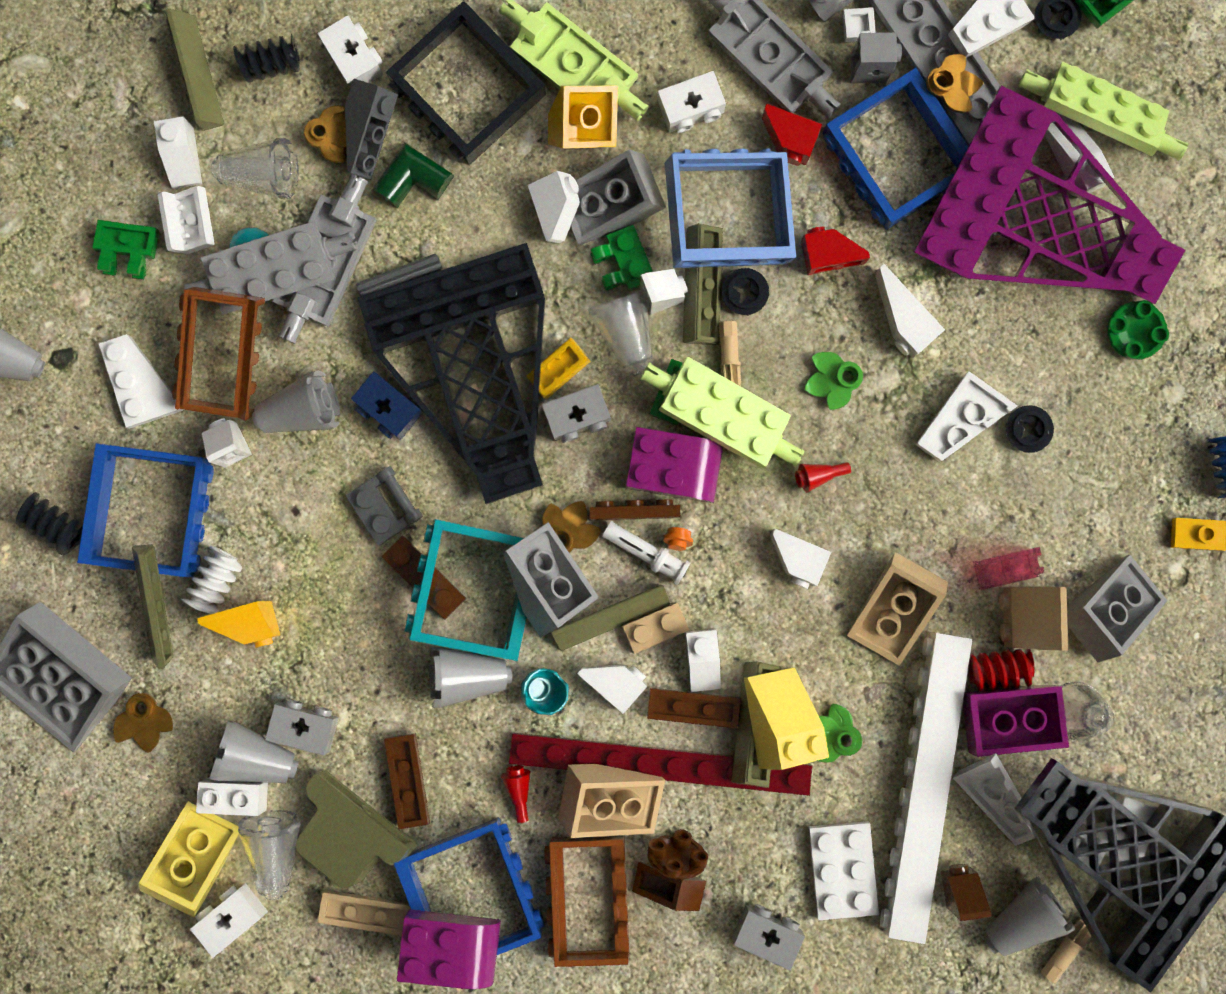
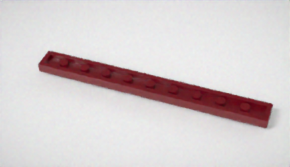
(661, 762)

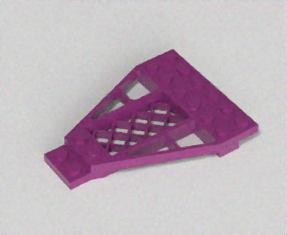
(987, 181)

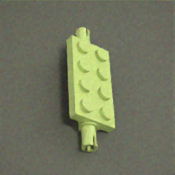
(569, 55)
(1106, 109)
(724, 412)

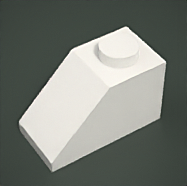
(178, 151)
(555, 204)
(663, 289)
(225, 443)
(799, 558)
(703, 660)
(615, 683)

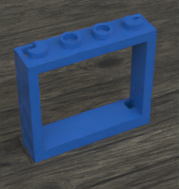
(851, 165)
(99, 499)
(418, 900)

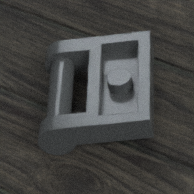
(376, 512)

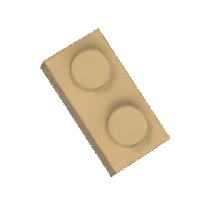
(656, 628)

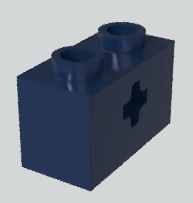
(373, 394)

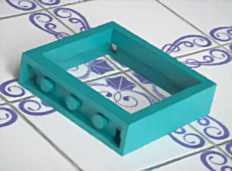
(421, 592)

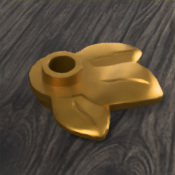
(957, 83)
(333, 142)
(572, 524)
(145, 726)

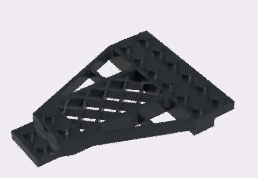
(452, 301)
(1178, 897)

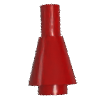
(814, 475)
(517, 785)

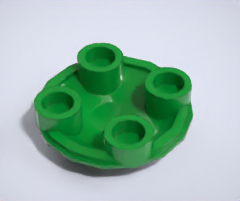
(1137, 330)

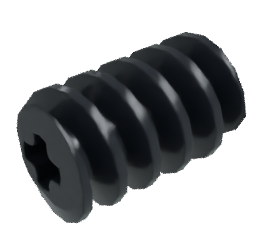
(267, 59)
(47, 525)

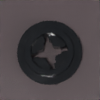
(1069, 22)
(758, 287)
(1043, 429)

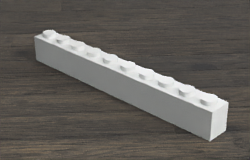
(926, 787)

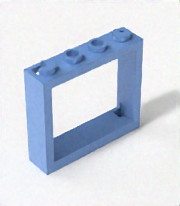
(735, 160)

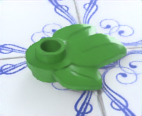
(829, 380)
(836, 726)

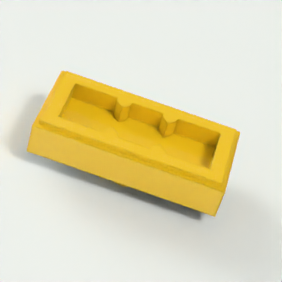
(560, 367)
(1198, 534)

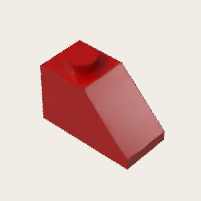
(791, 133)
(830, 251)

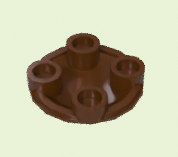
(677, 855)

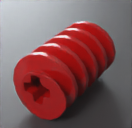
(1001, 669)

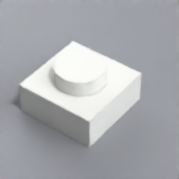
(856, 22)

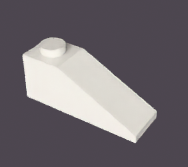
(1068, 155)
(908, 319)

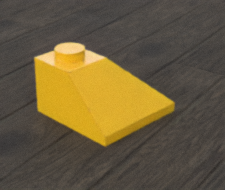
(584, 117)
(245, 624)

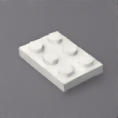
(843, 870)

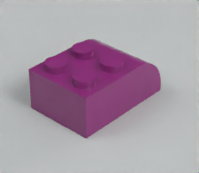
(674, 465)
(1015, 720)
(448, 950)

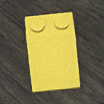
(784, 721)
(189, 860)

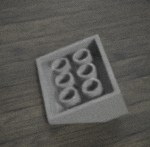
(58, 675)

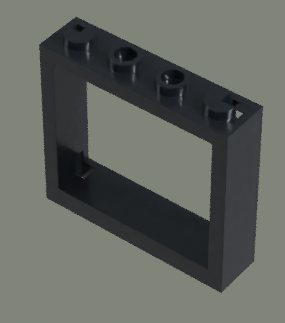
(504, 55)

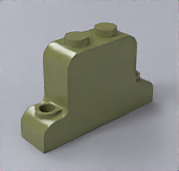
(347, 834)

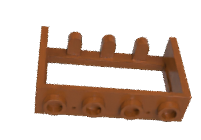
(246, 356)
(557, 913)

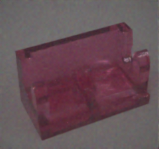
(1008, 568)

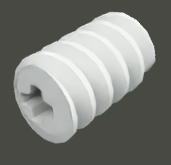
(213, 581)

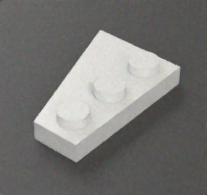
(988, 23)
(135, 382)
(963, 416)
(997, 796)

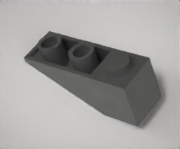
(367, 121)

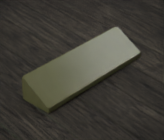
(195, 69)
(704, 289)
(153, 604)
(611, 617)
(745, 758)

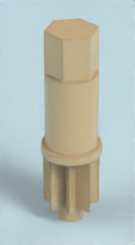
(729, 352)
(1066, 952)

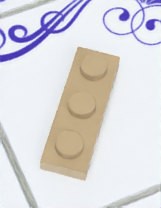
(362, 912)

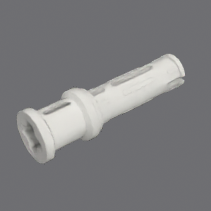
(658, 559)

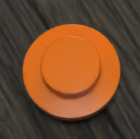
(678, 538)

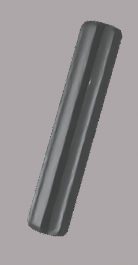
(400, 275)

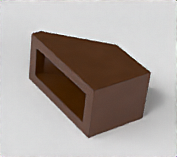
(669, 892)
(965, 893)

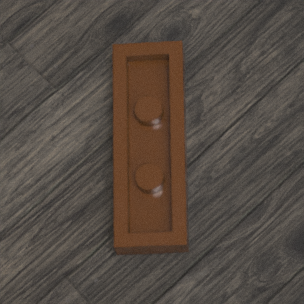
(634, 510)
(404, 560)
(693, 708)
(407, 781)

